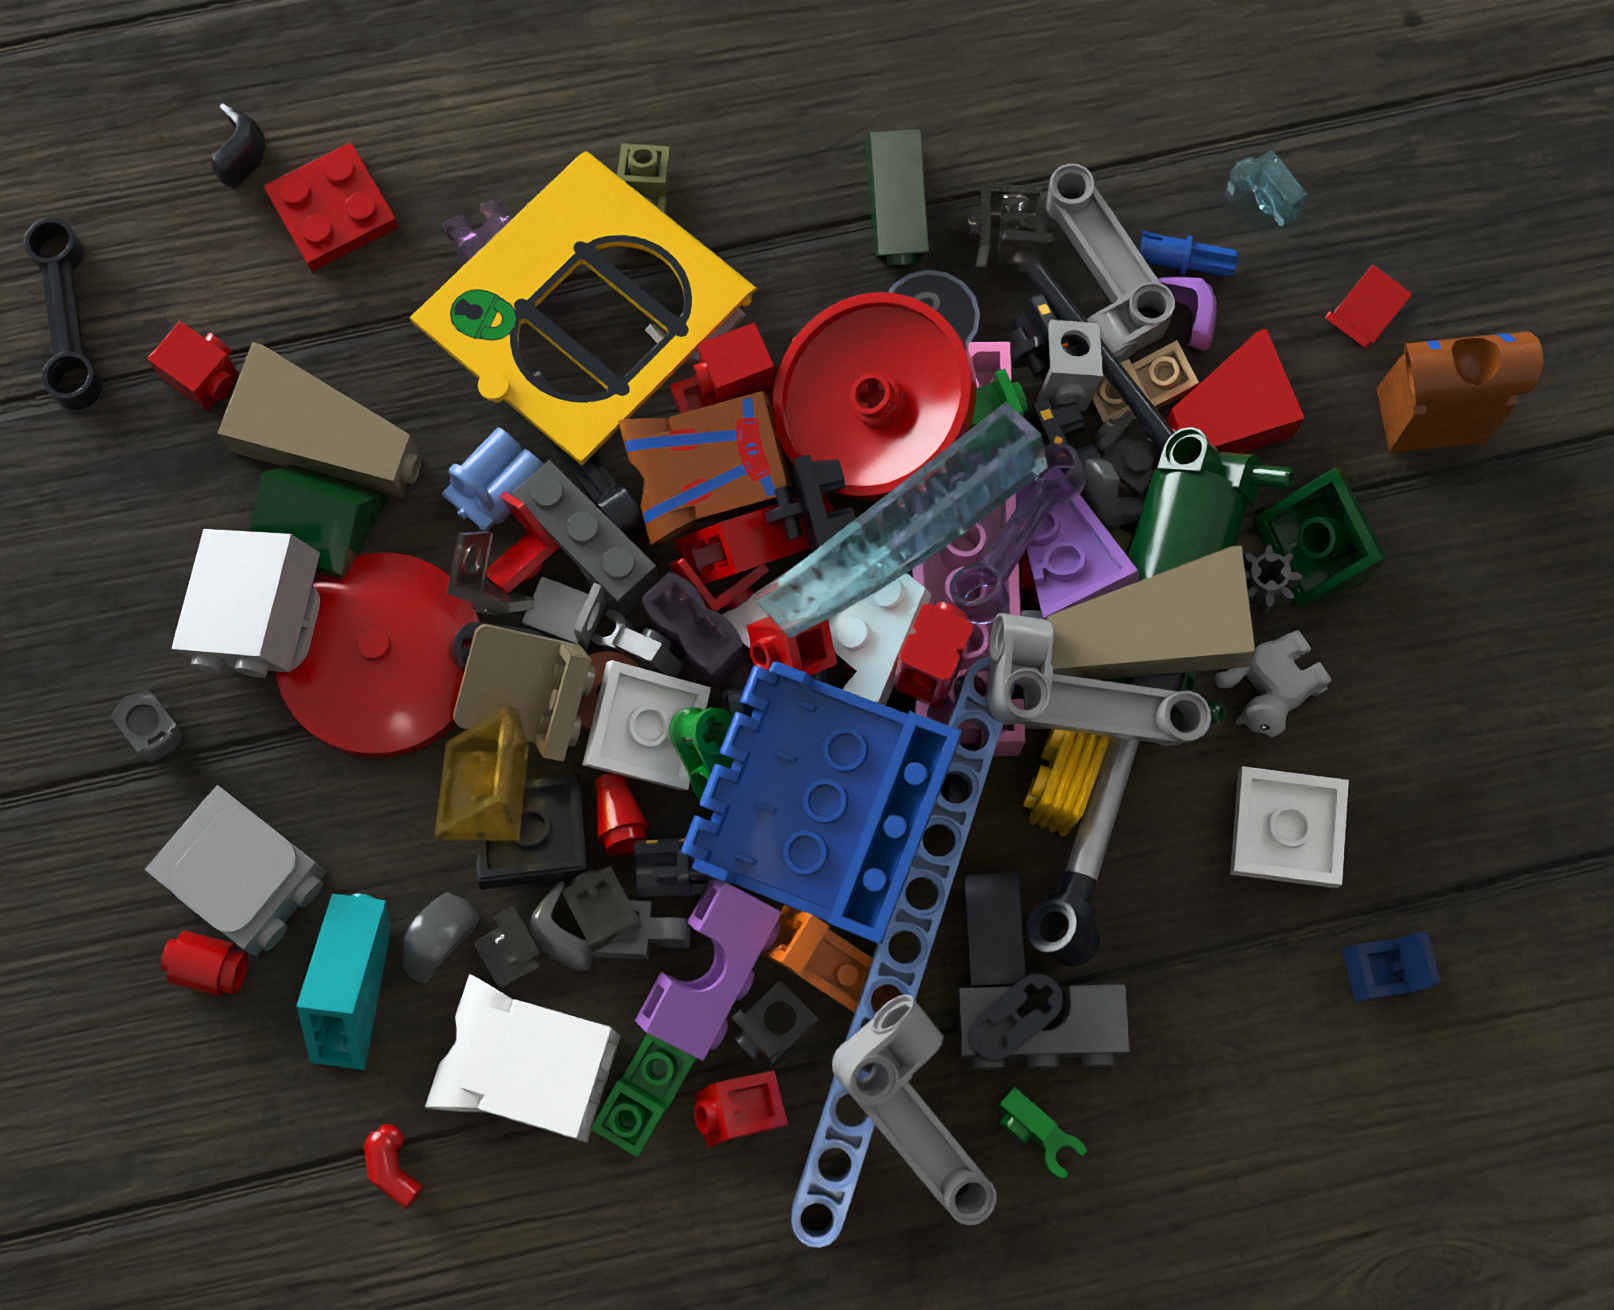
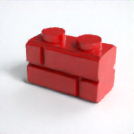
(933, 653)

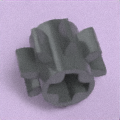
(1272, 591)

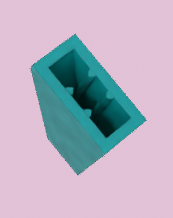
(345, 981)

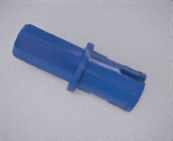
(1187, 255)

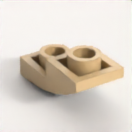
(1161, 376)

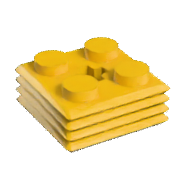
(1064, 786)

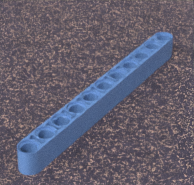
(940, 871)

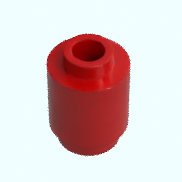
(204, 964)

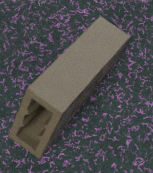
(301, 421)
(1161, 625)

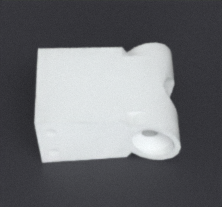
(524, 1063)

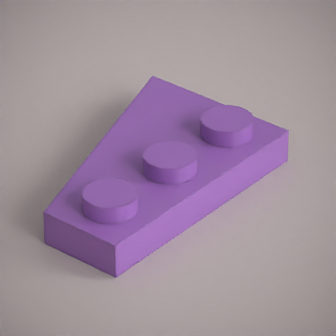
(1074, 556)

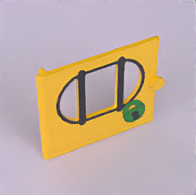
(498, 289)

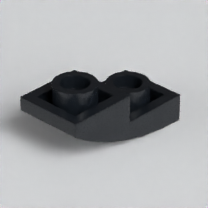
(994, 929)

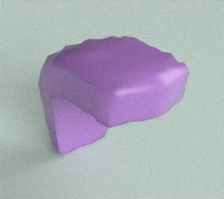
(1201, 301)

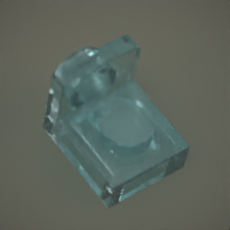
(1273, 186)

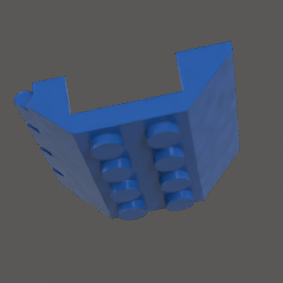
(821, 799)

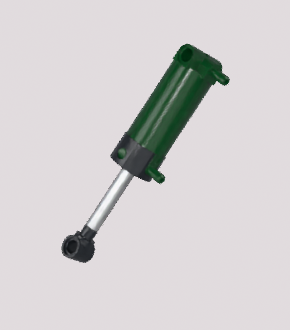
(1187, 514)

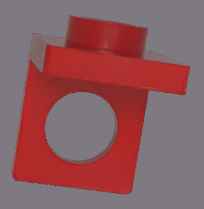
(1370, 307)
(526, 555)
(731, 595)

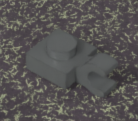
(647, 649)
(666, 932)

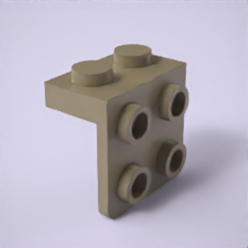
(531, 674)

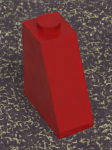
(1242, 401)
(739, 544)

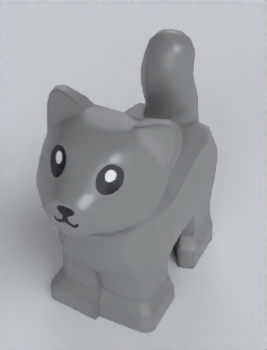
(1278, 681)

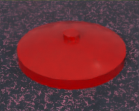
(876, 388)
(380, 658)

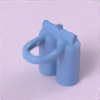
(489, 471)

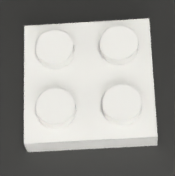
(633, 724)
(1289, 827)

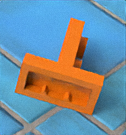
(824, 959)

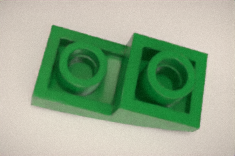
(643, 1095)

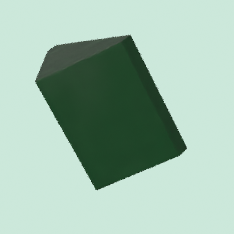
(319, 511)
(1325, 535)

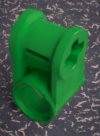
(703, 751)

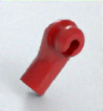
(383, 1166)

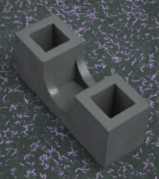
(588, 538)
(1091, 1028)

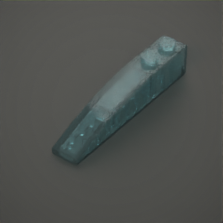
(910, 522)

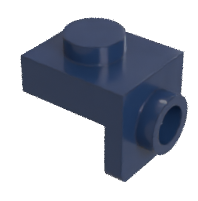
(1391, 967)

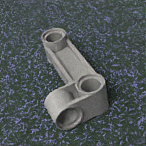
(1112, 262)
(1023, 656)
(898, 1045)

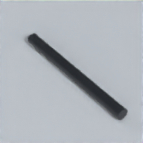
(1111, 367)

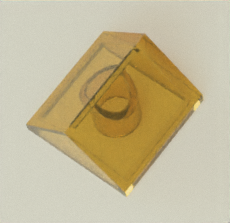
(484, 780)

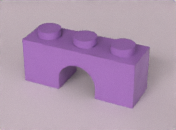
(695, 1011)

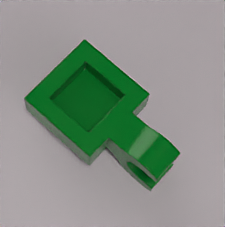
(1028, 1121)

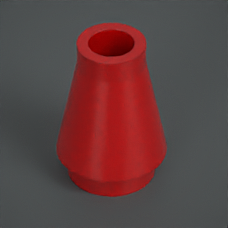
(618, 815)

